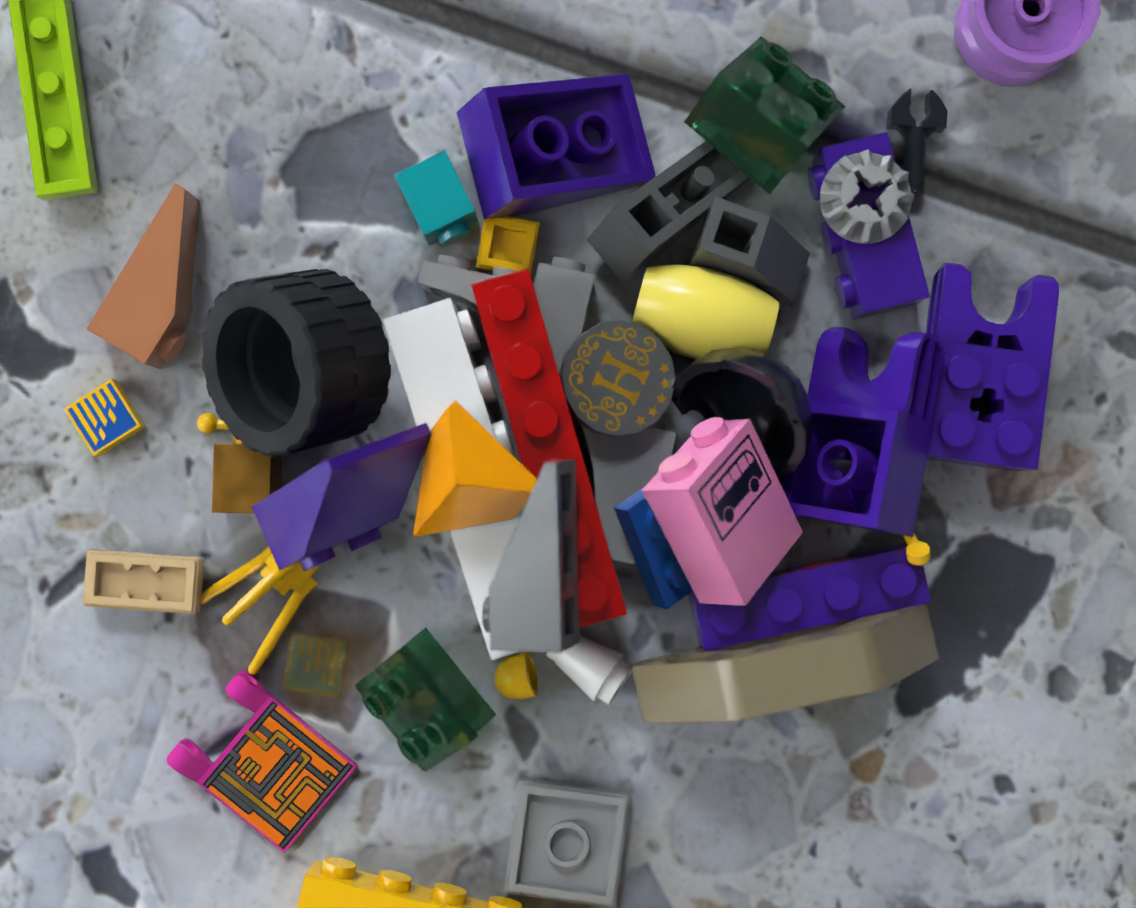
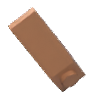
(154, 290)

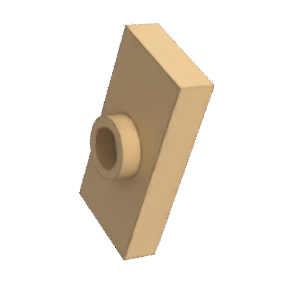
(143, 581)

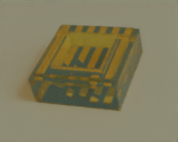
(316, 664)

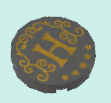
(617, 378)

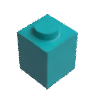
(437, 199)

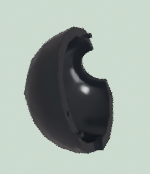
(751, 387)

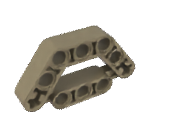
(786, 669)

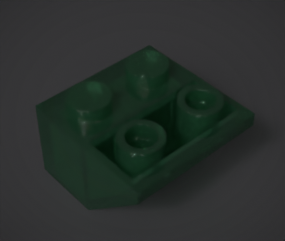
(764, 113)

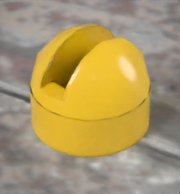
(517, 677)

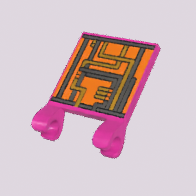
(273, 770)

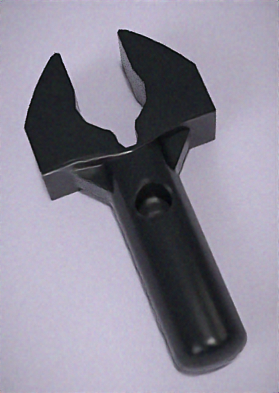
(916, 136)

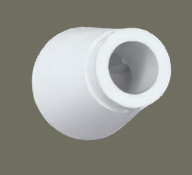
(594, 669)

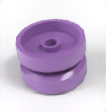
(1021, 38)

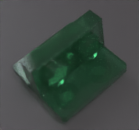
(425, 701)

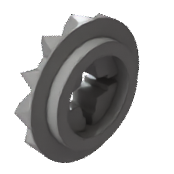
(862, 223)

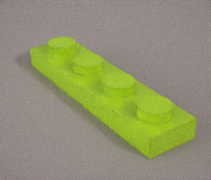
(53, 98)

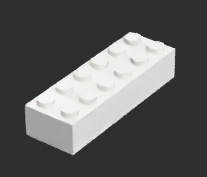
(437, 368)

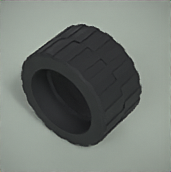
(337, 352)

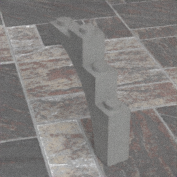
(563, 292)

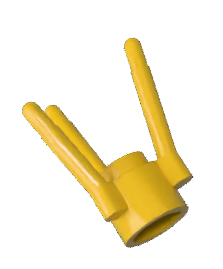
(282, 580)

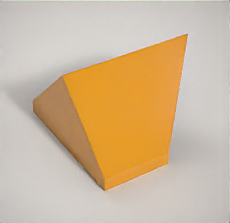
(467, 477)

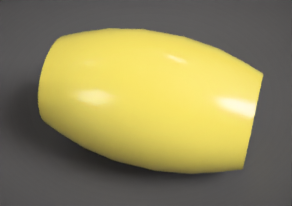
(704, 310)

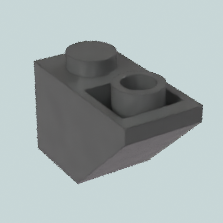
(752, 249)

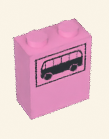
(723, 511)

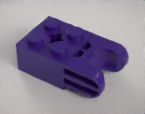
(995, 362)
(868, 434)

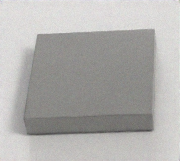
(567, 842)

